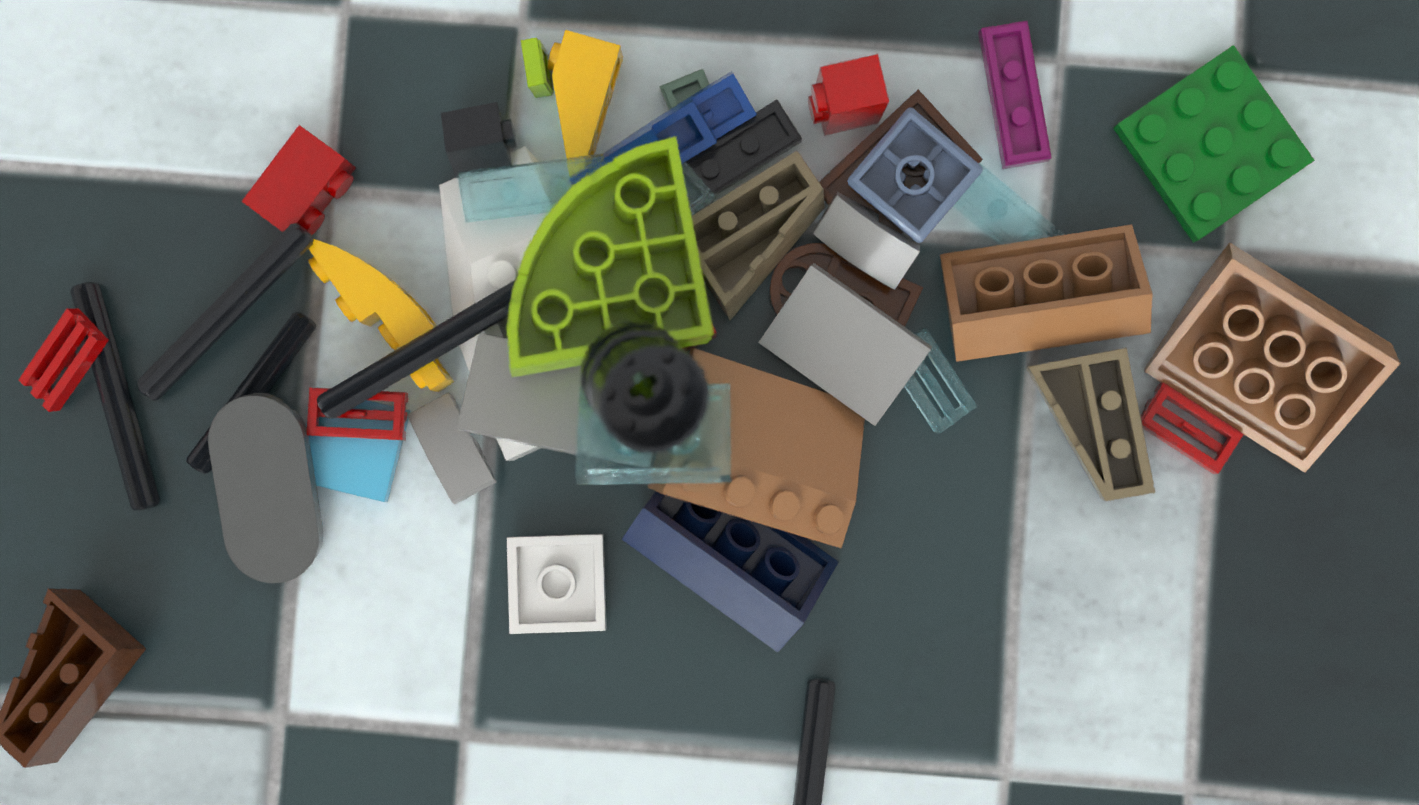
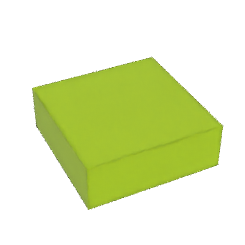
(536, 67)

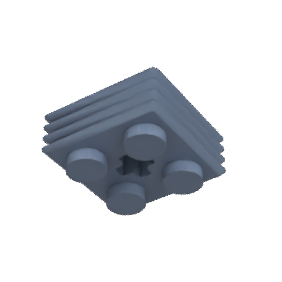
(908, 144)

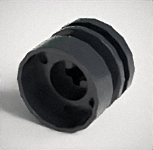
(658, 409)

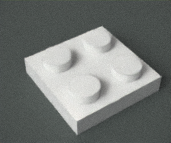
(556, 583)

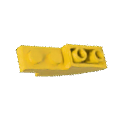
(373, 297)

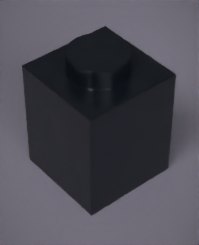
(478, 138)

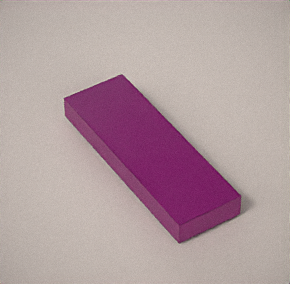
(1015, 94)

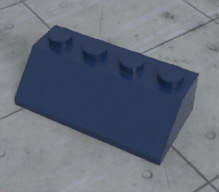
(739, 566)

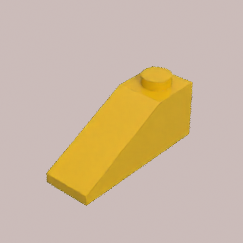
(583, 87)

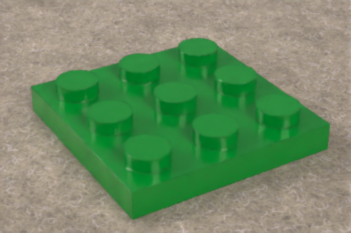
(1213, 144)

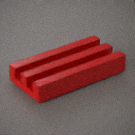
(58, 353)
(398, 417)
(1223, 452)

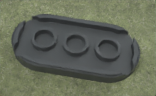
(265, 487)

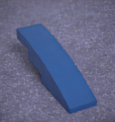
(695, 120)

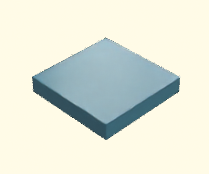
(357, 464)

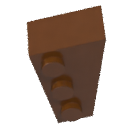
(65, 678)

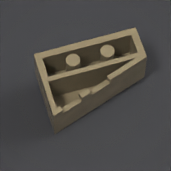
(754, 228)
(1100, 418)

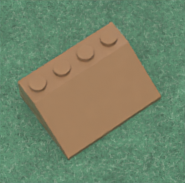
(1271, 358)
(789, 455)

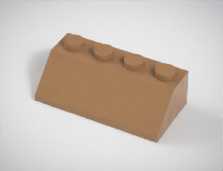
(1046, 293)

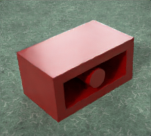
(848, 95)
(300, 183)

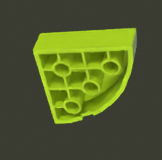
(609, 256)

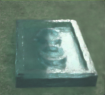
(700, 459)

